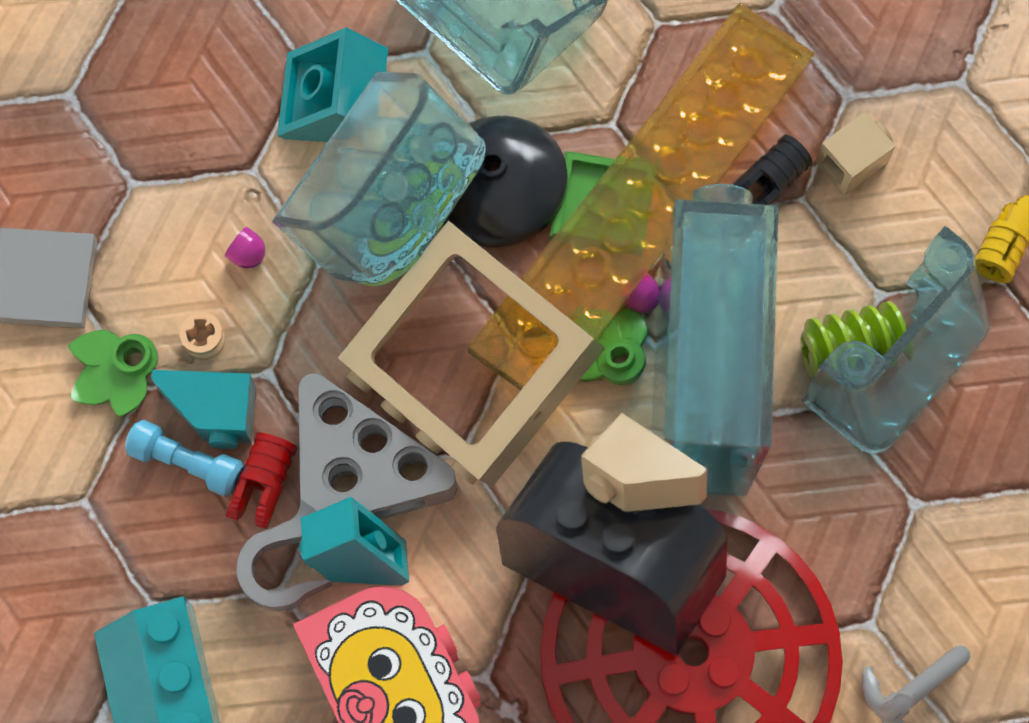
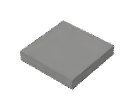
(45, 277)

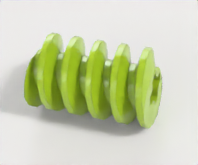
(871, 326)

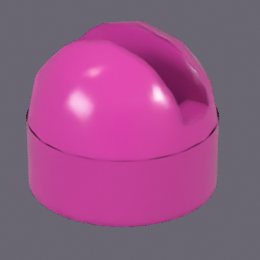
(246, 249)
(645, 296)

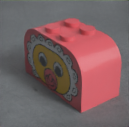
(387, 661)

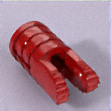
(265, 472)

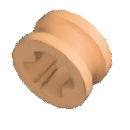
(214, 342)

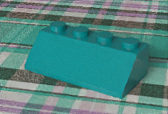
(157, 666)

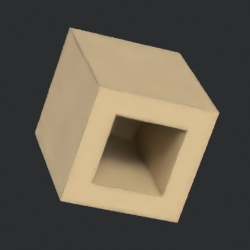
(855, 152)

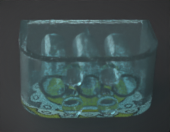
(383, 181)

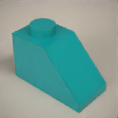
(211, 403)
(353, 546)

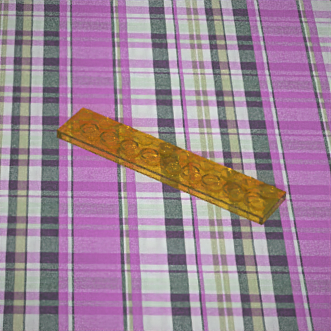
(627, 214)

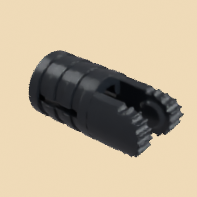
(776, 169)

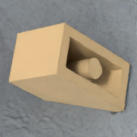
(641, 470)

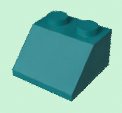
(325, 82)

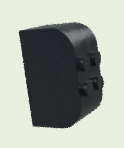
(631, 567)

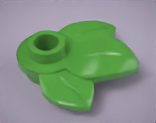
(621, 338)
(107, 372)

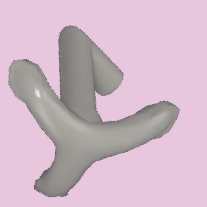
(897, 704)

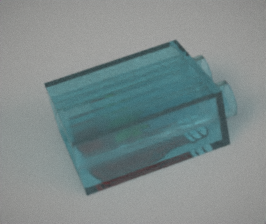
(718, 334)

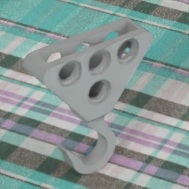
(337, 450)

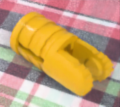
(1005, 242)

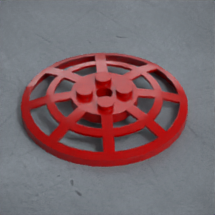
(728, 645)

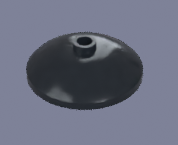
(522, 194)

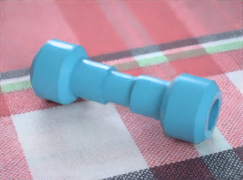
(148, 442)

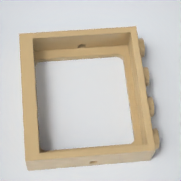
(526, 412)

